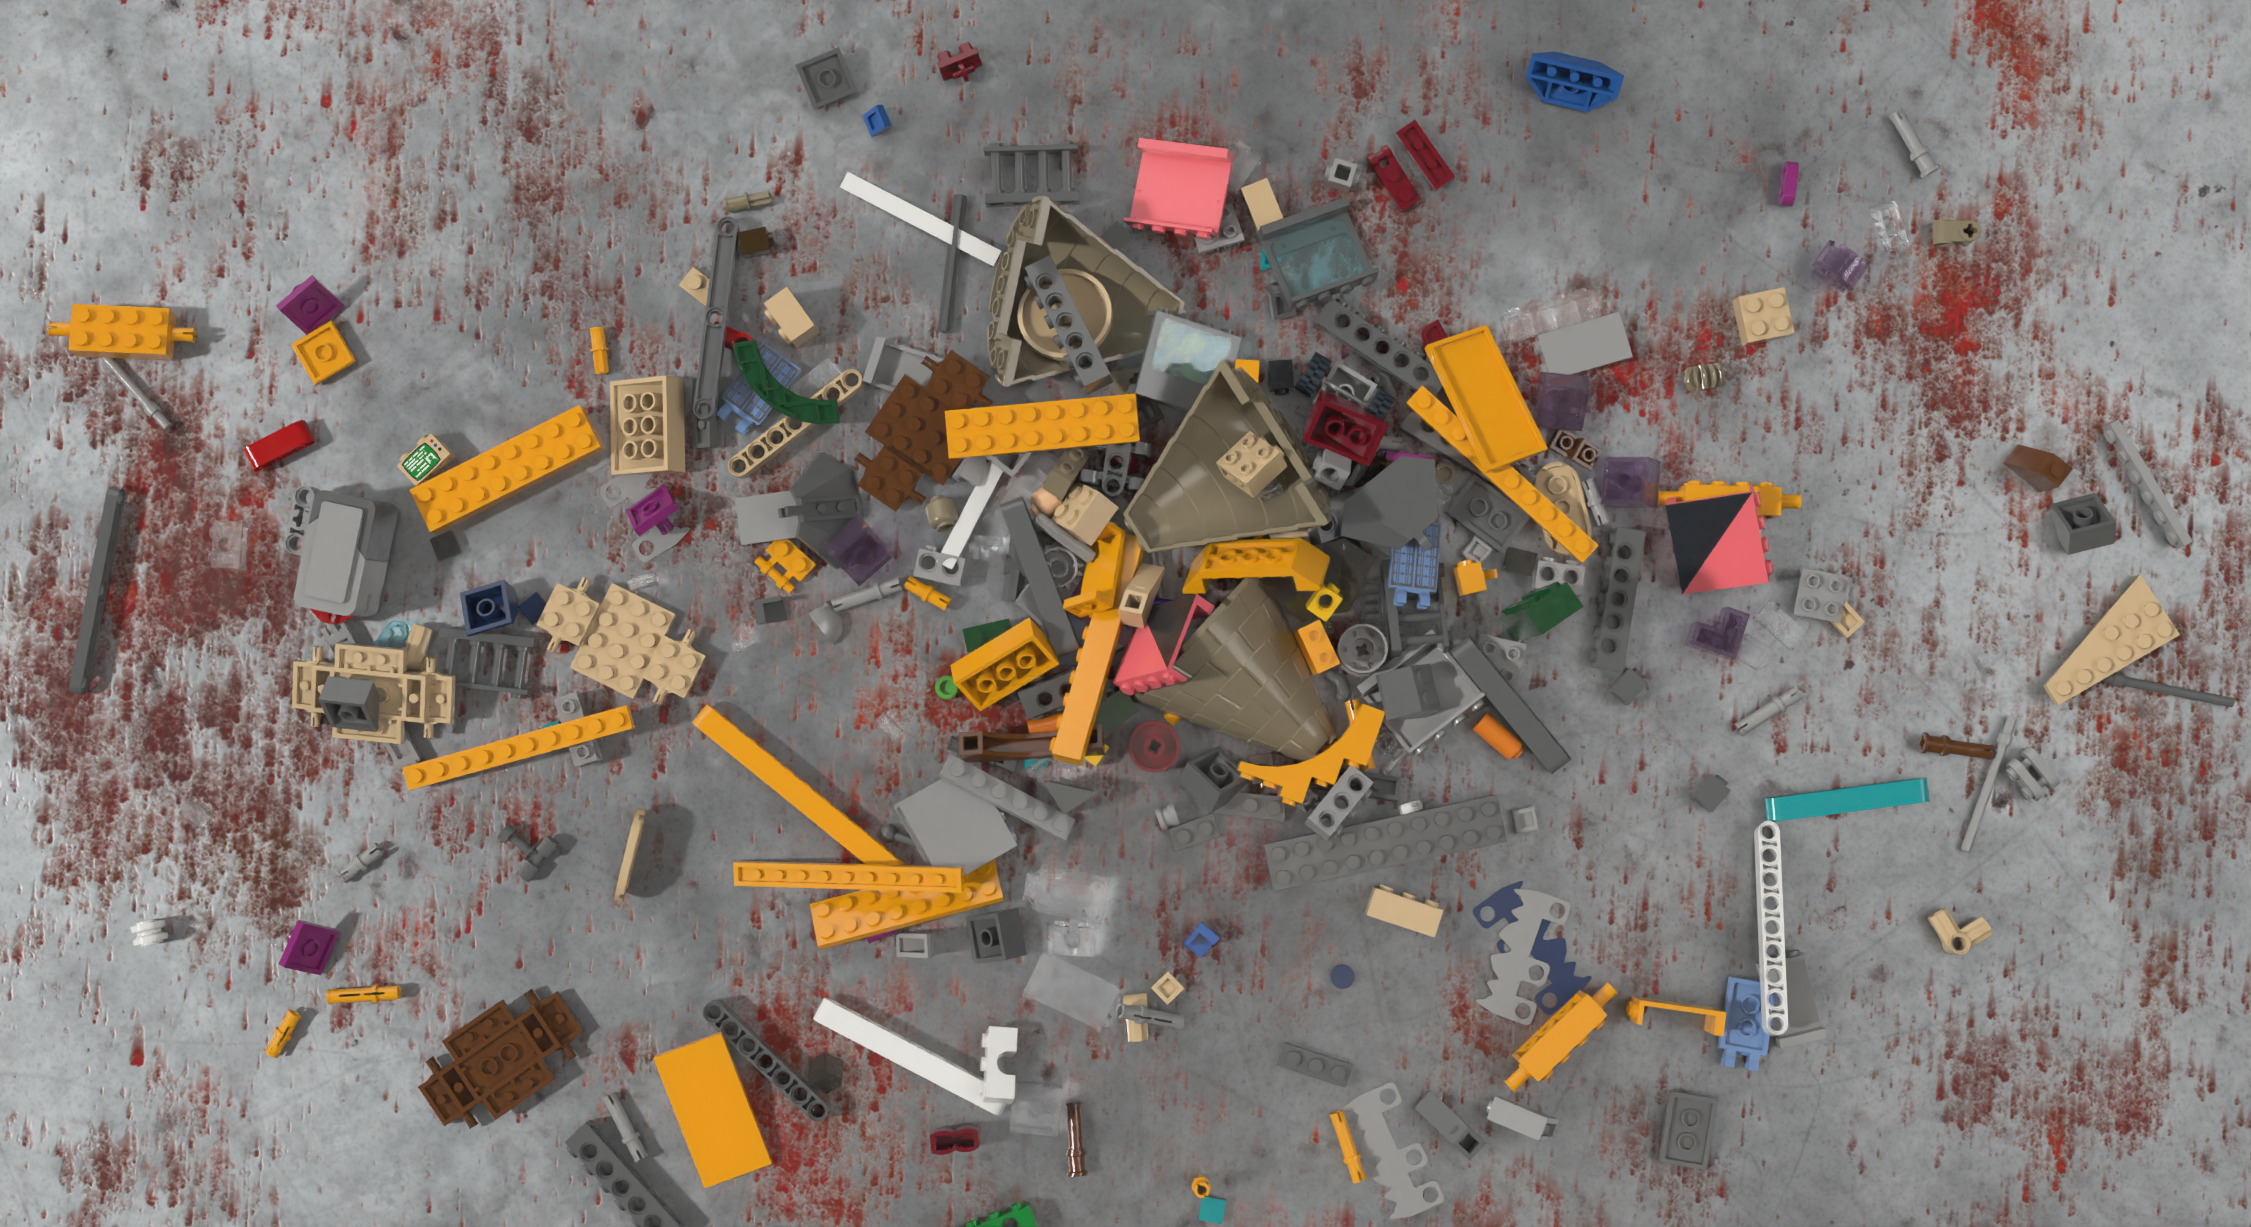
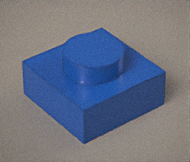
(876, 120)

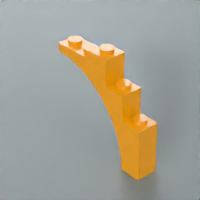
(1353, 746)

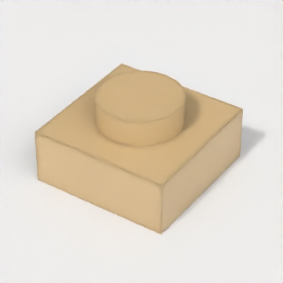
(1167, 987)

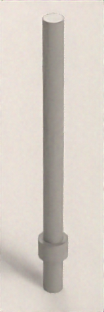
(150, 408)
(2004, 740)

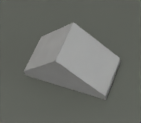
(915, 944)

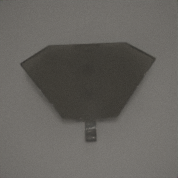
(1345, 570)

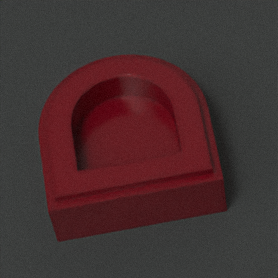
(1432, 333)

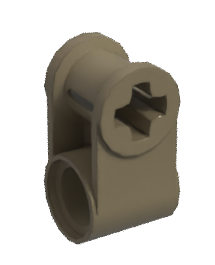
(1950, 232)

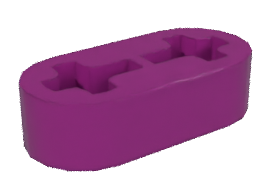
(1788, 183)

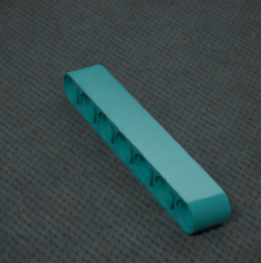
(1847, 799)

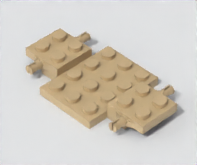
(622, 640)
(404, 695)

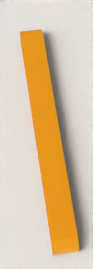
(793, 788)

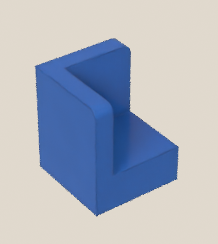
(1201, 939)

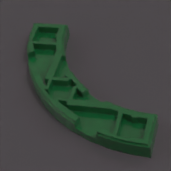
(777, 396)

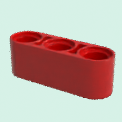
(279, 445)

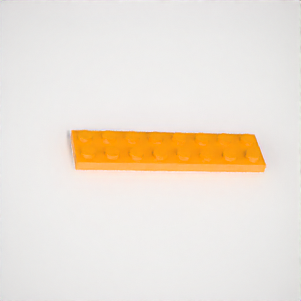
(1042, 426)
(881, 911)

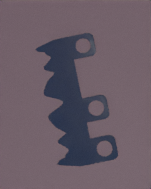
(1550, 951)

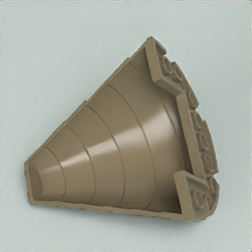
(1046, 231)
(1189, 499)
(1248, 679)

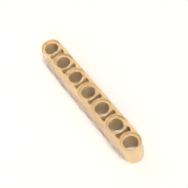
(784, 427)

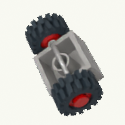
(1343, 383)

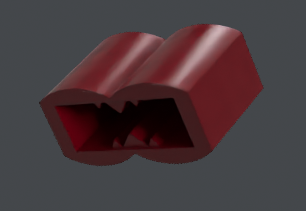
(962, 1139)

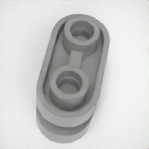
(2018, 772)

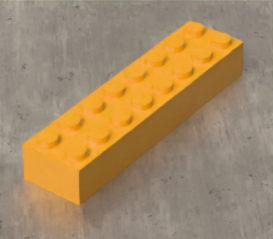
(507, 469)

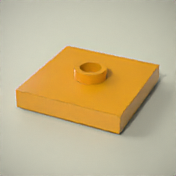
(323, 353)

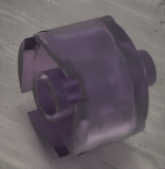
(1840, 266)

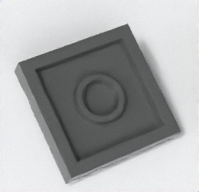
(826, 77)

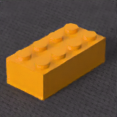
(1004, 664)

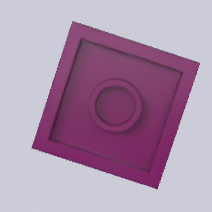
(309, 305)
(653, 511)
(308, 947)

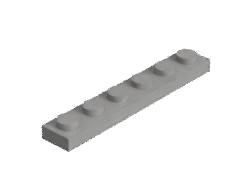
(2151, 492)
(1007, 798)

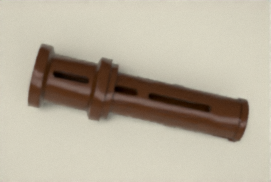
(1945, 746)
(1076, 1152)

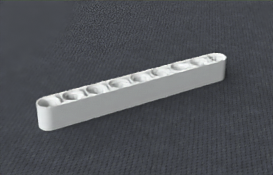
(1766, 939)
(903, 1052)

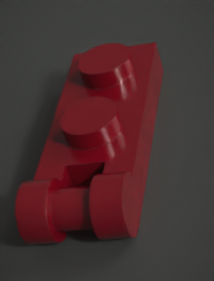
(1394, 179)

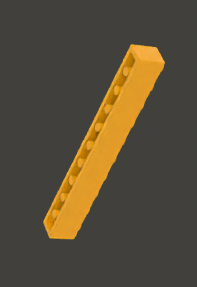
(1093, 667)

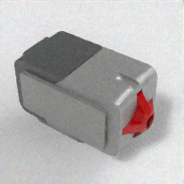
(341, 552)

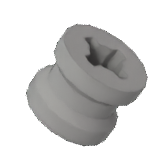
(1167, 816)

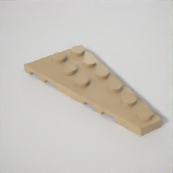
(2120, 637)

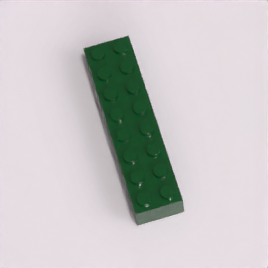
(1540, 611)

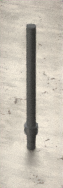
(2119, 680)

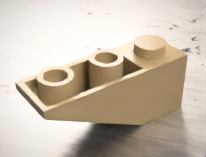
(1140, 595)

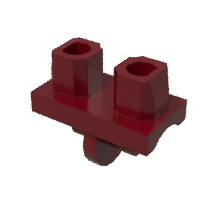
(960, 64)

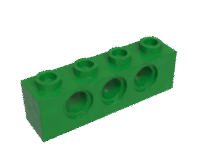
(1019, 1211)

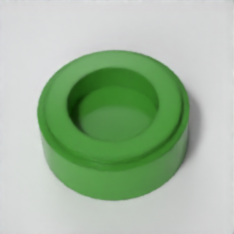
(946, 688)

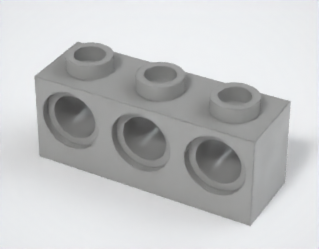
(571, 708)
(1340, 791)

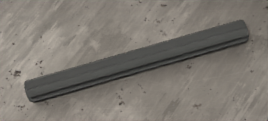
(951, 266)

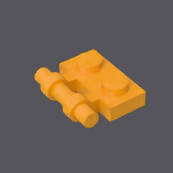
(791, 558)

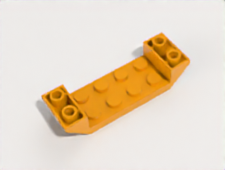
(1258, 559)

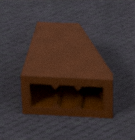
(2038, 467)

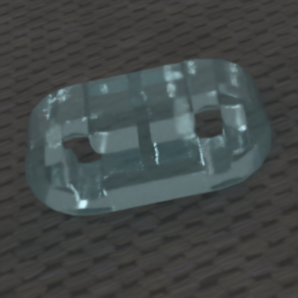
(387, 634)

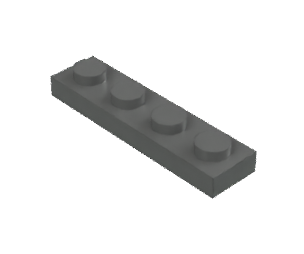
(1383, 788)

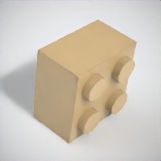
(1763, 316)
(793, 320)
(1084, 513)

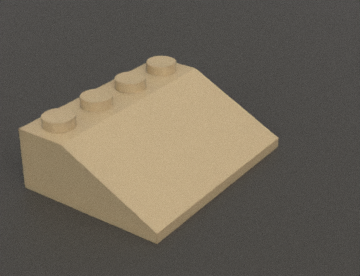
(647, 426)

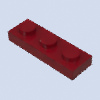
(1425, 155)

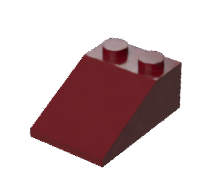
(1344, 428)

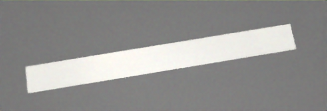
(919, 218)
(971, 514)

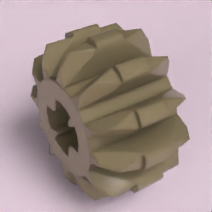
(1704, 377)

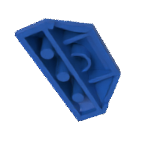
(1573, 80)

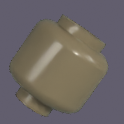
(941, 513)

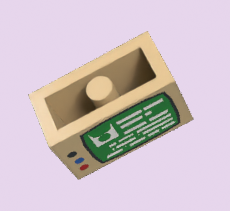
(425, 460)

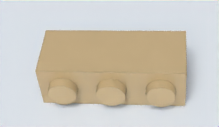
(1404, 910)

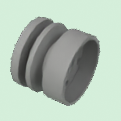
(1356, 637)

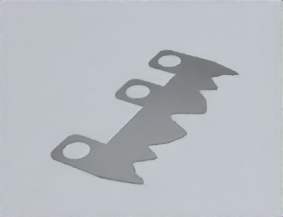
(635, 488)
(1515, 965)
(1393, 1166)

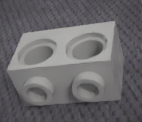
(1559, 571)
(938, 572)

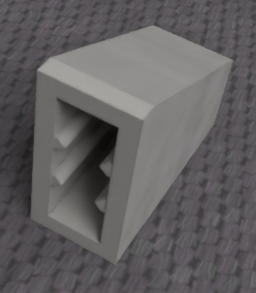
(1522, 1119)

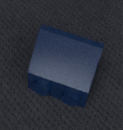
(489, 607)

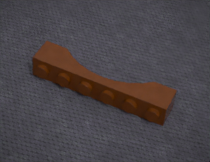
(989, 746)

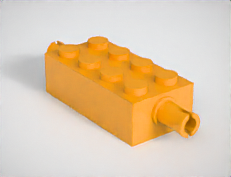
(122, 332)
(1771, 497)
(1559, 1036)

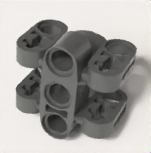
(1123, 451)

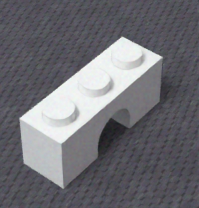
(996, 1085)

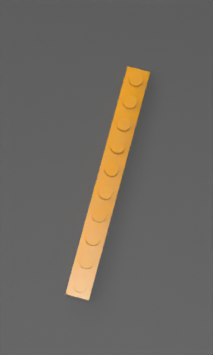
(1505, 478)
(518, 747)
(849, 876)

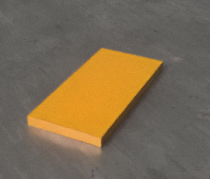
(1486, 398)
(713, 1109)

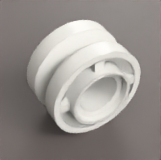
(149, 932)

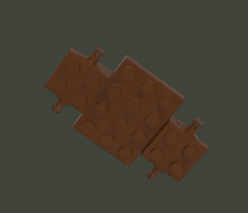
(915, 429)
(500, 1058)

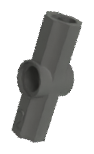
(1014, 575)

